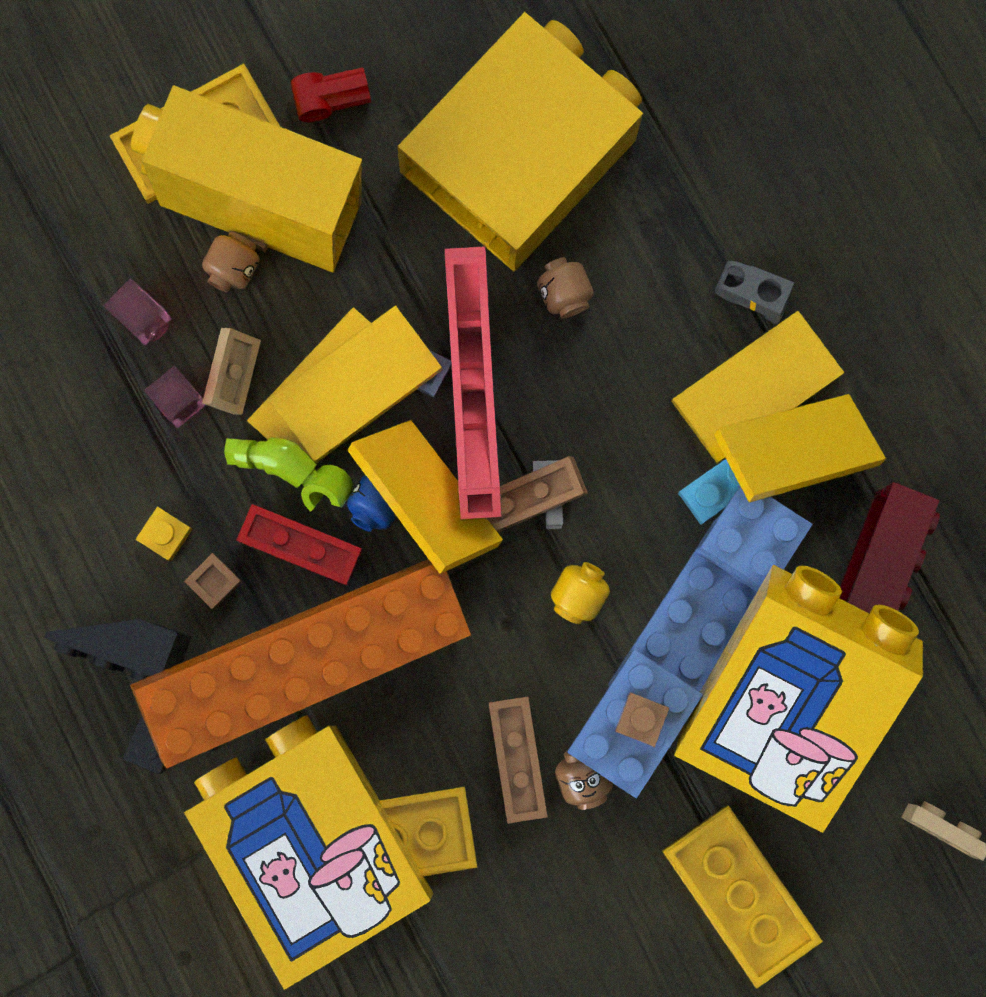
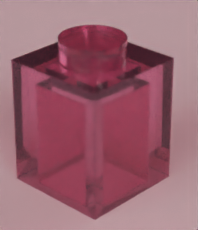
(138, 312)
(175, 397)

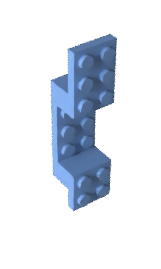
(689, 635)

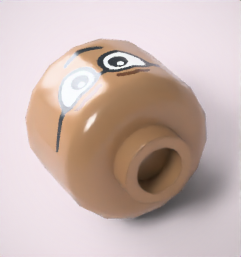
(230, 262)
(565, 288)
(581, 784)

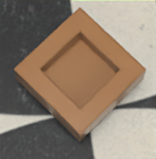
(213, 581)
(641, 719)

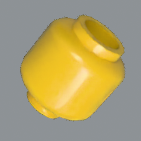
(580, 593)

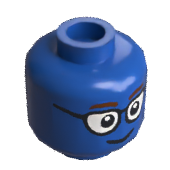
(369, 507)

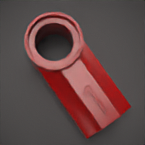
(320, 94)

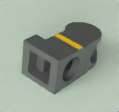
(755, 290)

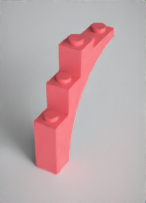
(472, 383)

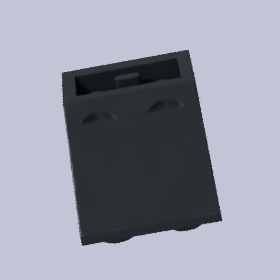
(129, 644)

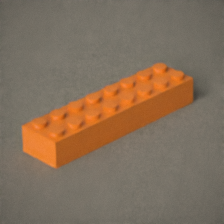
(299, 662)

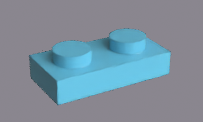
(710, 492)

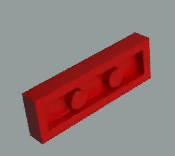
(299, 545)

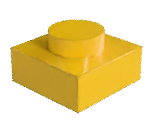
(164, 534)

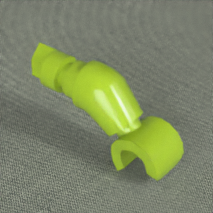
(293, 465)

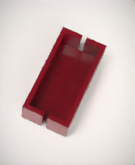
(889, 548)

